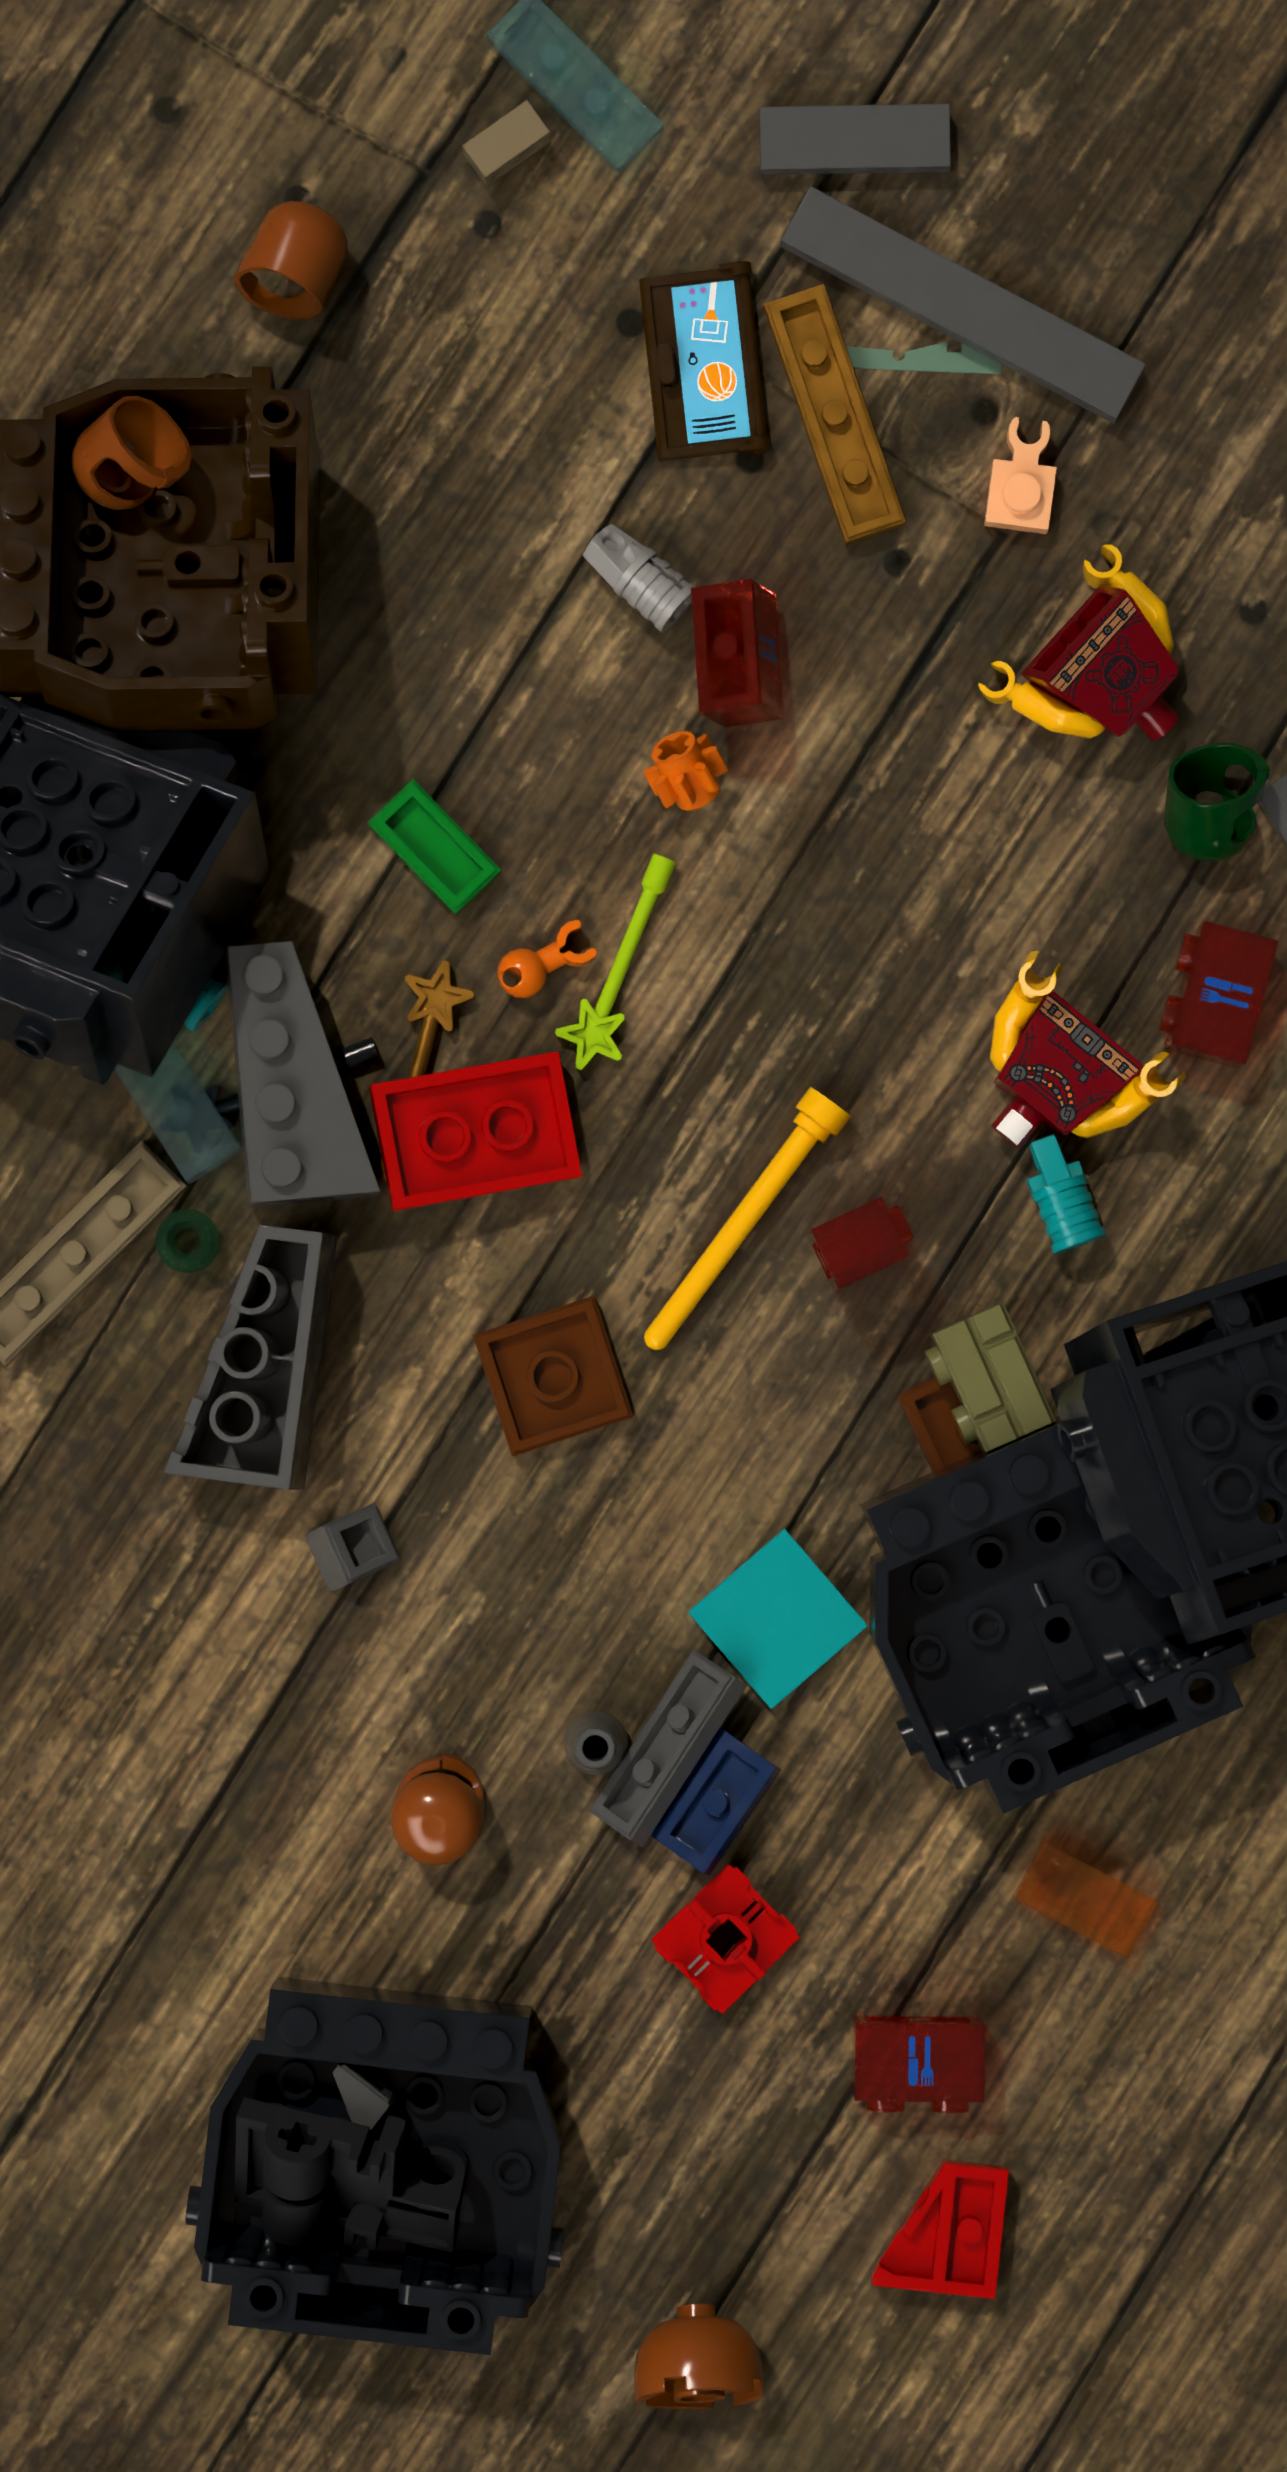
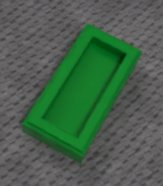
(434, 847)

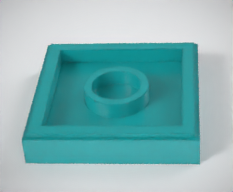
(777, 1618)

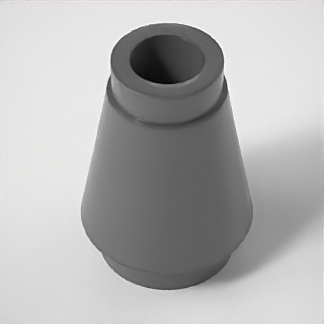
(598, 1724)

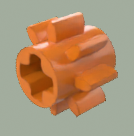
(685, 770)

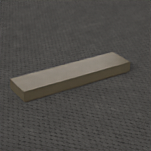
(83, 1246)

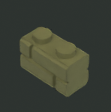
(990, 1378)

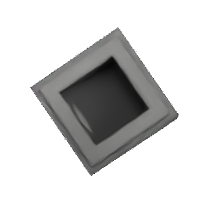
(352, 1547)
(362, 2094)

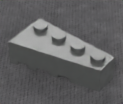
(291, 1099)
(264, 1368)

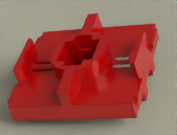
(764, 1939)

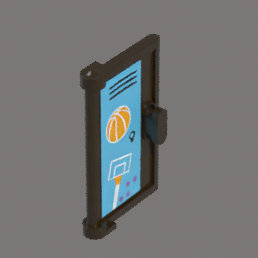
(704, 336)

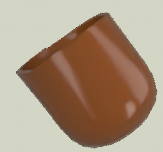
(300, 245)
(130, 454)
(436, 1813)

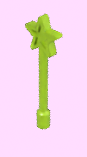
(595, 1025)

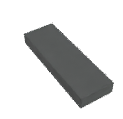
(854, 139)
(668, 1748)

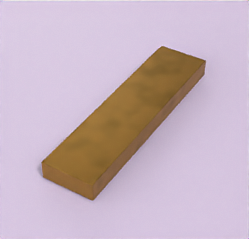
(834, 414)

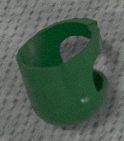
(1206, 828)

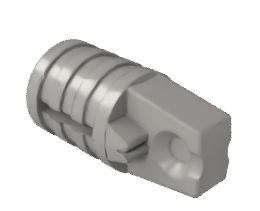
(640, 576)

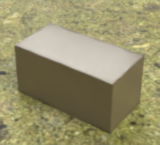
(506, 143)

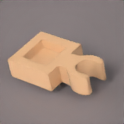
(1020, 488)

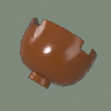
(697, 2362)

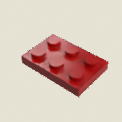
(475, 1131)

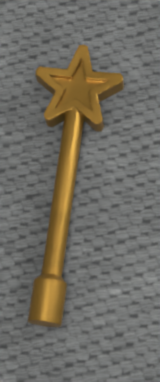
(433, 1007)

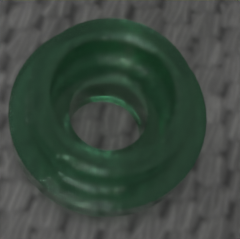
(167, 1241)

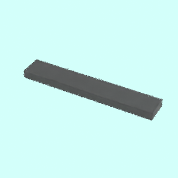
(962, 304)

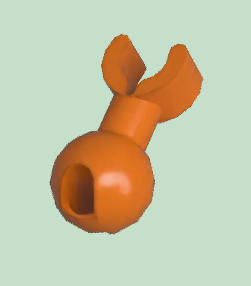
(532, 967)

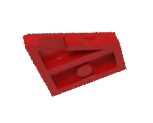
(950, 2234)

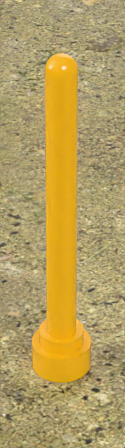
(814, 1122)

